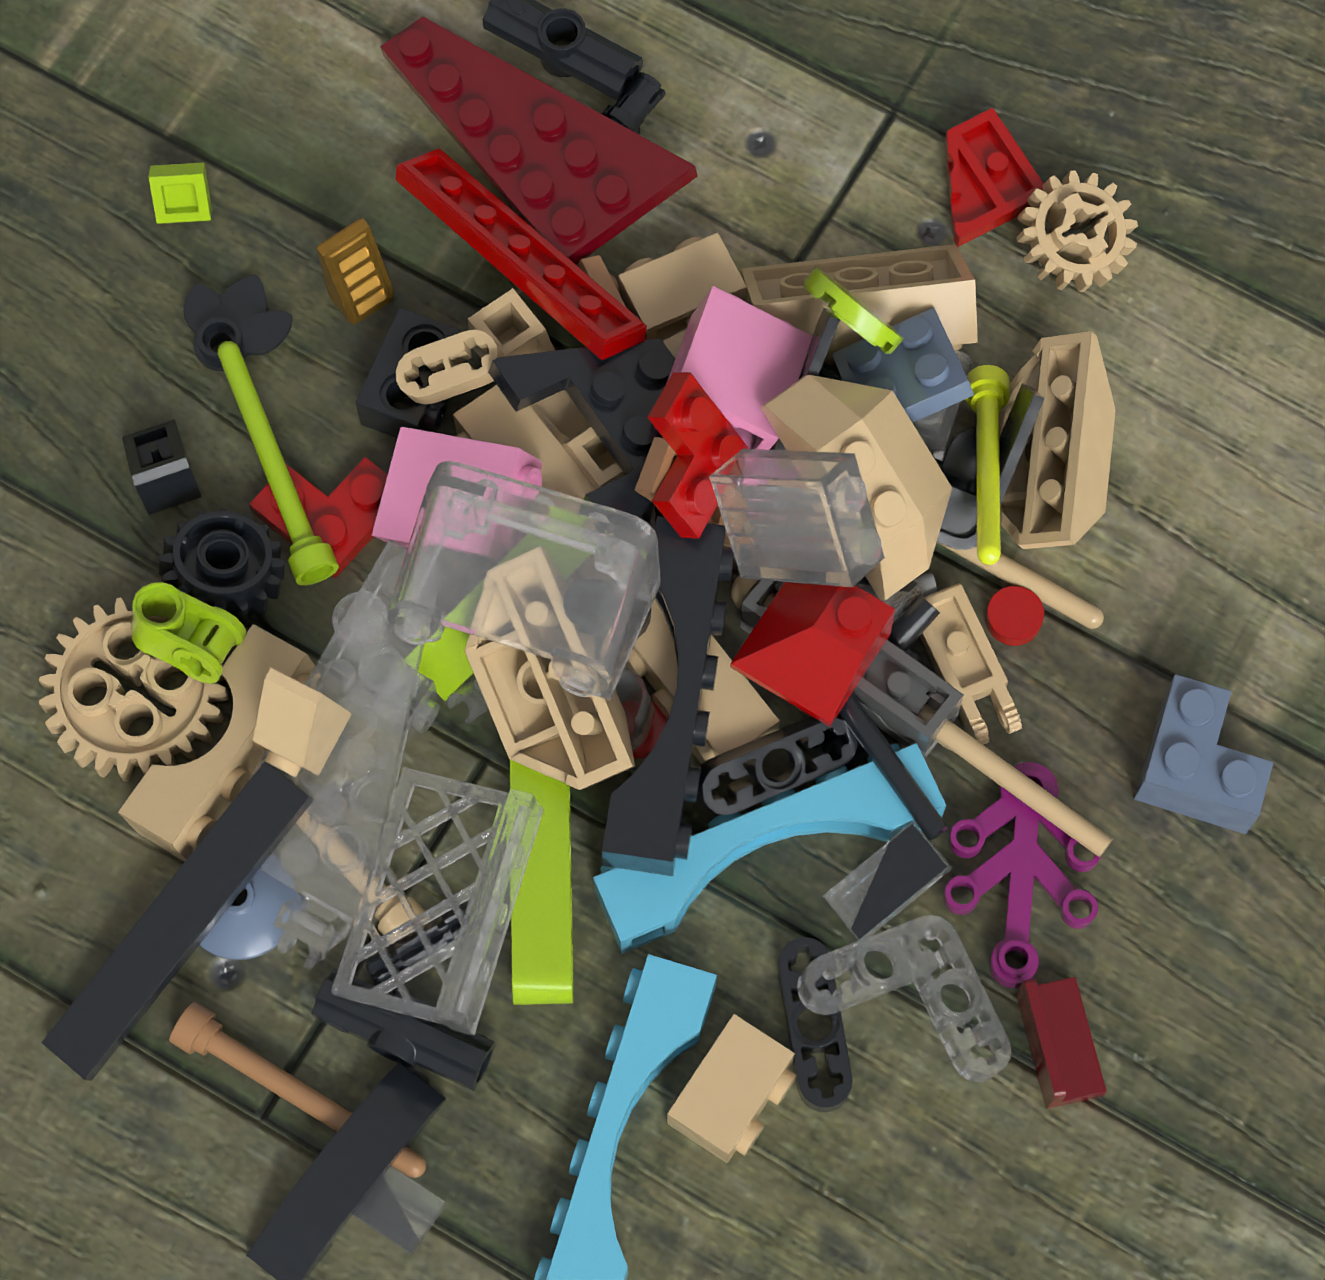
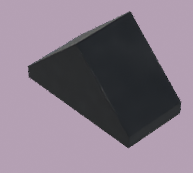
(160, 467)

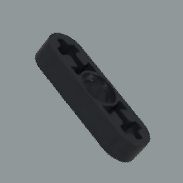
(742, 793)
(807, 1070)

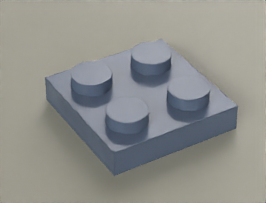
(919, 371)

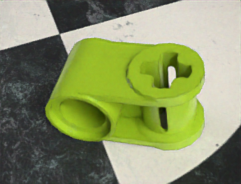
(189, 634)

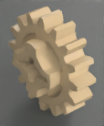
(1074, 207)

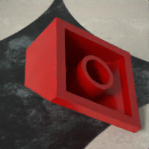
(815, 645)

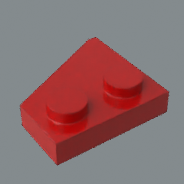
(986, 176)

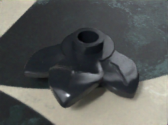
(234, 316)

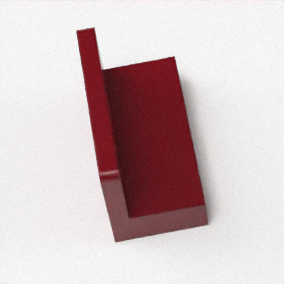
(1060, 1042)

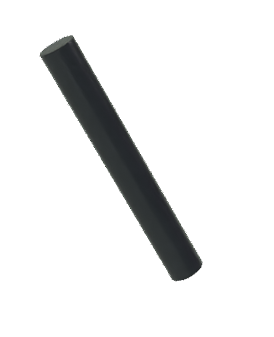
(892, 769)

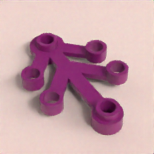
(1023, 862)

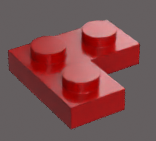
(702, 445)
(341, 519)

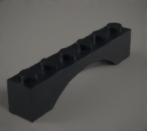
(647, 810)

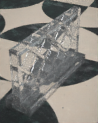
(487, 911)

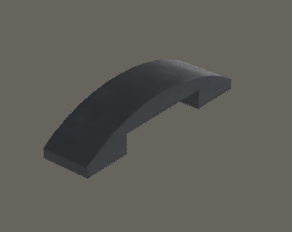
(345, 1175)

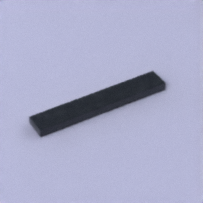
(177, 921)

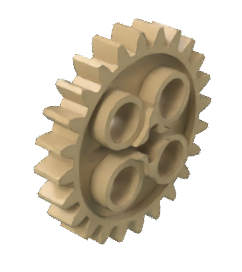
(102, 728)

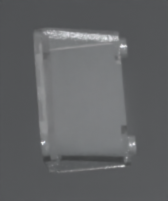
(528, 574)

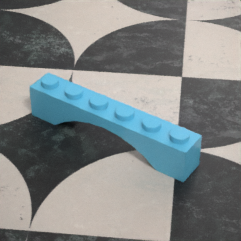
(853, 802)
(663, 1023)

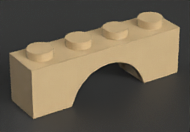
(519, 333)
(184, 801)

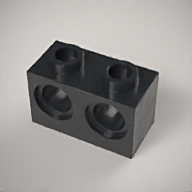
(381, 388)

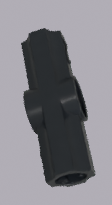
(587, 58)
(405, 1037)

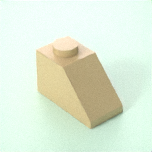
(297, 724)

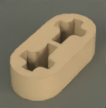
(445, 355)

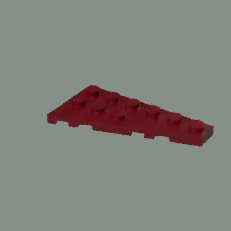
(544, 152)

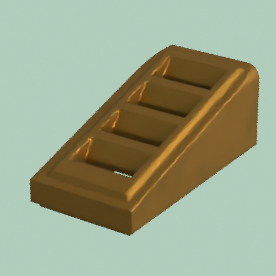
(355, 272)

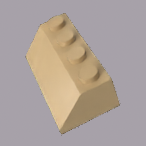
(888, 282)

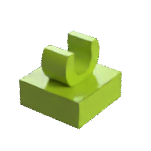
(180, 193)

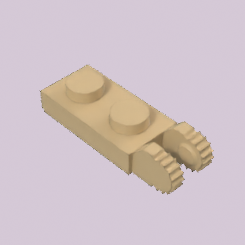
(967, 661)

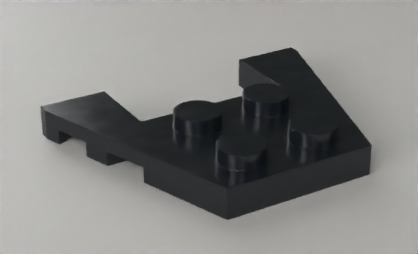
(610, 394)

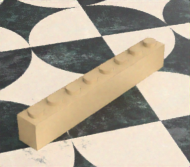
(734, 705)

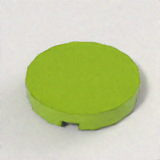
(852, 311)

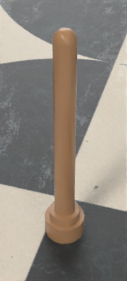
(201, 1033)

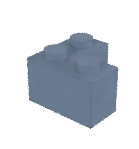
(1190, 771)

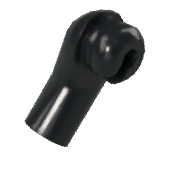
(911, 625)

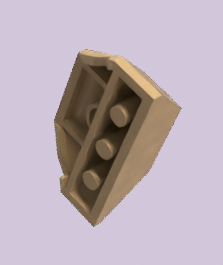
(1067, 458)
(899, 472)
(545, 724)

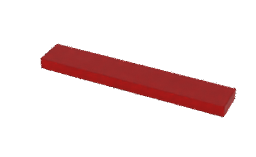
(521, 254)

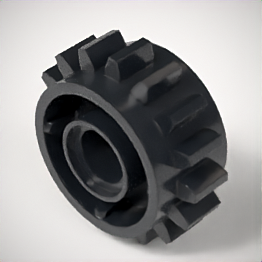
(228, 541)

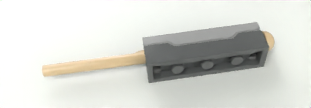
(921, 709)

